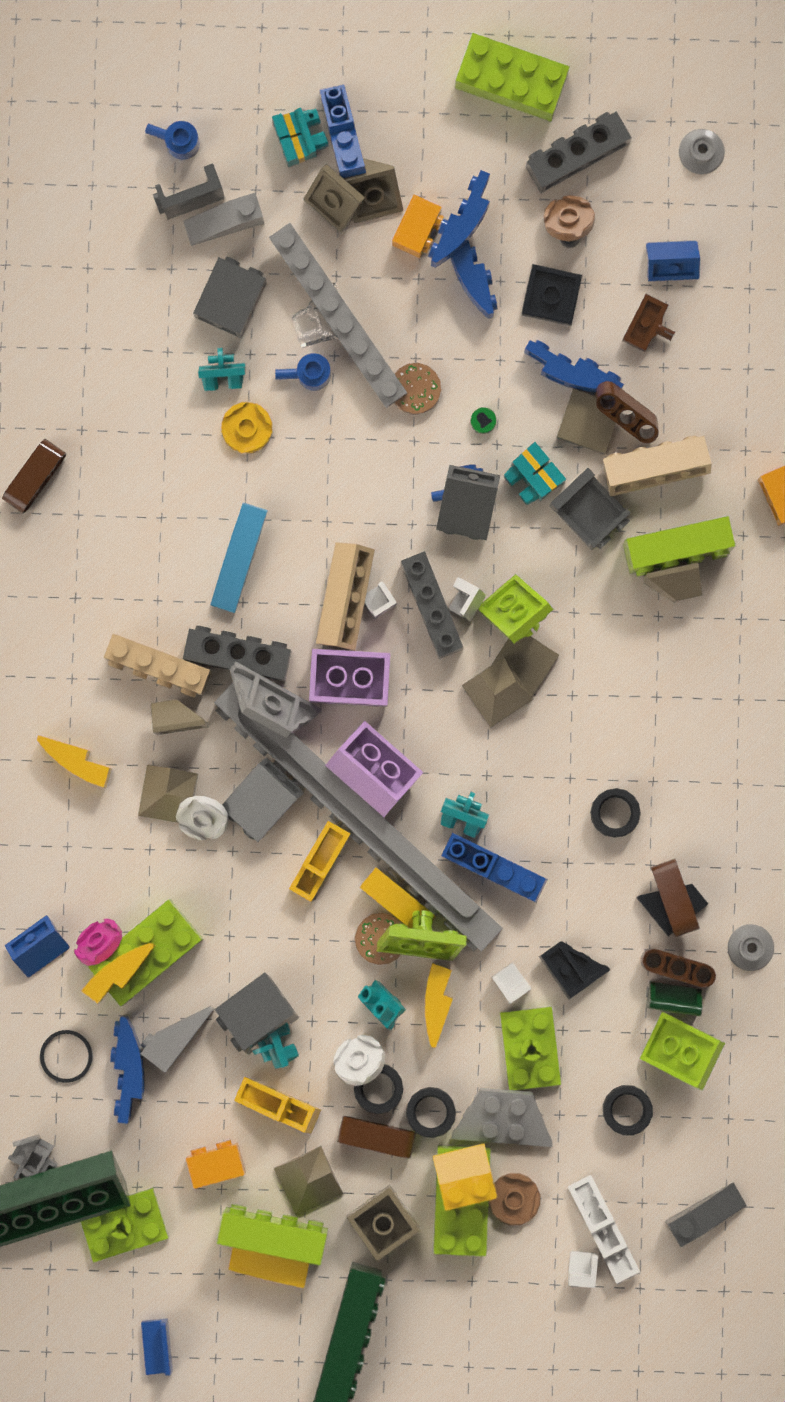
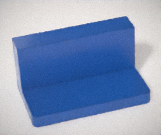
(673, 261)
(36, 946)
(157, 1347)

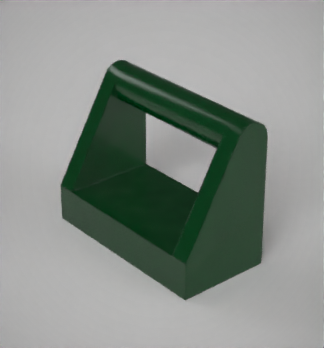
(674, 998)

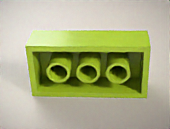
(511, 77)
(679, 545)
(173, 939)
(463, 1228)
(272, 1235)

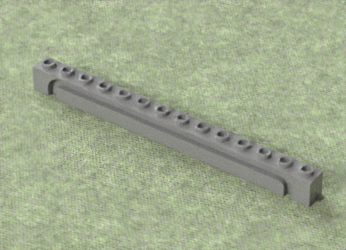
(366, 826)

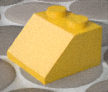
(464, 1177)

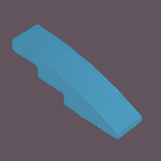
(239, 557)

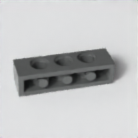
(547, 176)
(431, 605)
(196, 652)

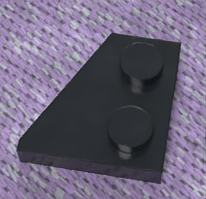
(654, 906)
(571, 968)

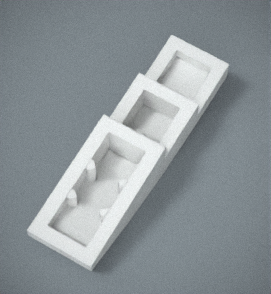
(604, 1229)

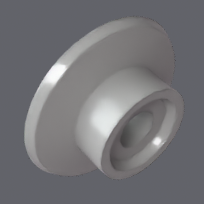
(696, 161)
(738, 947)

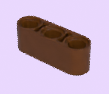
(621, 402)
(34, 476)
(675, 897)
(689, 973)
(376, 1137)

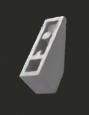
(224, 219)
(169, 1042)

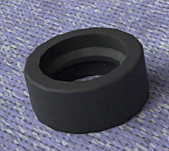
(615, 793)
(390, 1104)
(415, 1124)
(641, 1124)

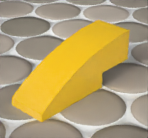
(76, 761)
(319, 861)
(392, 897)
(117, 972)
(436, 1003)
(277, 1105)
(269, 1267)

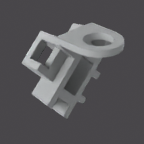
(39, 1156)

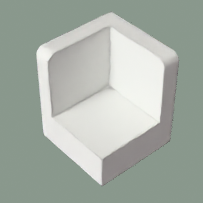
(467, 599)
(379, 600)
(511, 983)
(582, 1269)

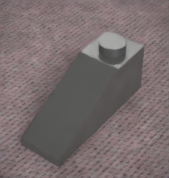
(705, 1214)

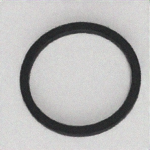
(43, 1050)

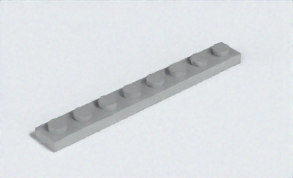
(338, 315)

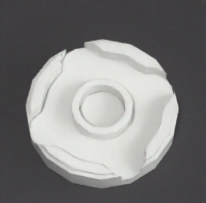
(202, 817)
(359, 1060)

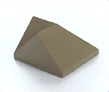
(380, 191)
(676, 582)
(497, 692)
(174, 717)
(164, 792)
(308, 1180)

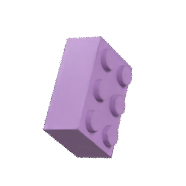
(349, 677)
(374, 768)

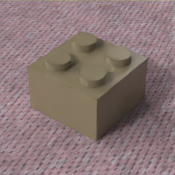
(383, 1223)

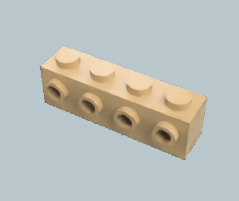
(657, 465)
(345, 596)
(157, 664)

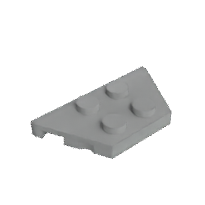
(270, 703)
(503, 1118)

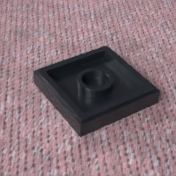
(551, 295)

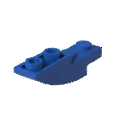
(342, 131)
(458, 230)
(474, 279)
(558, 368)
(494, 867)
(127, 1058)

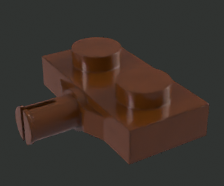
(647, 324)

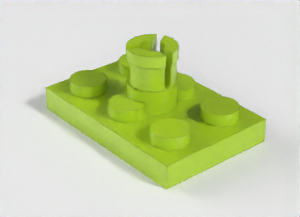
(515, 609)
(421, 939)
(530, 1048)
(682, 1051)
(126, 1228)

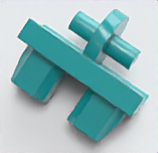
(211, 372)
(465, 810)
(381, 1003)
(272, 1048)

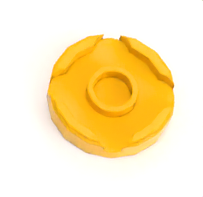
(246, 427)

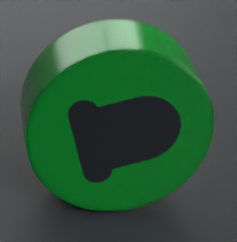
(483, 420)

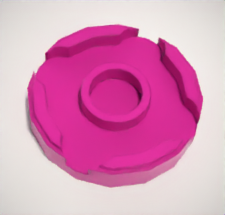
(98, 942)

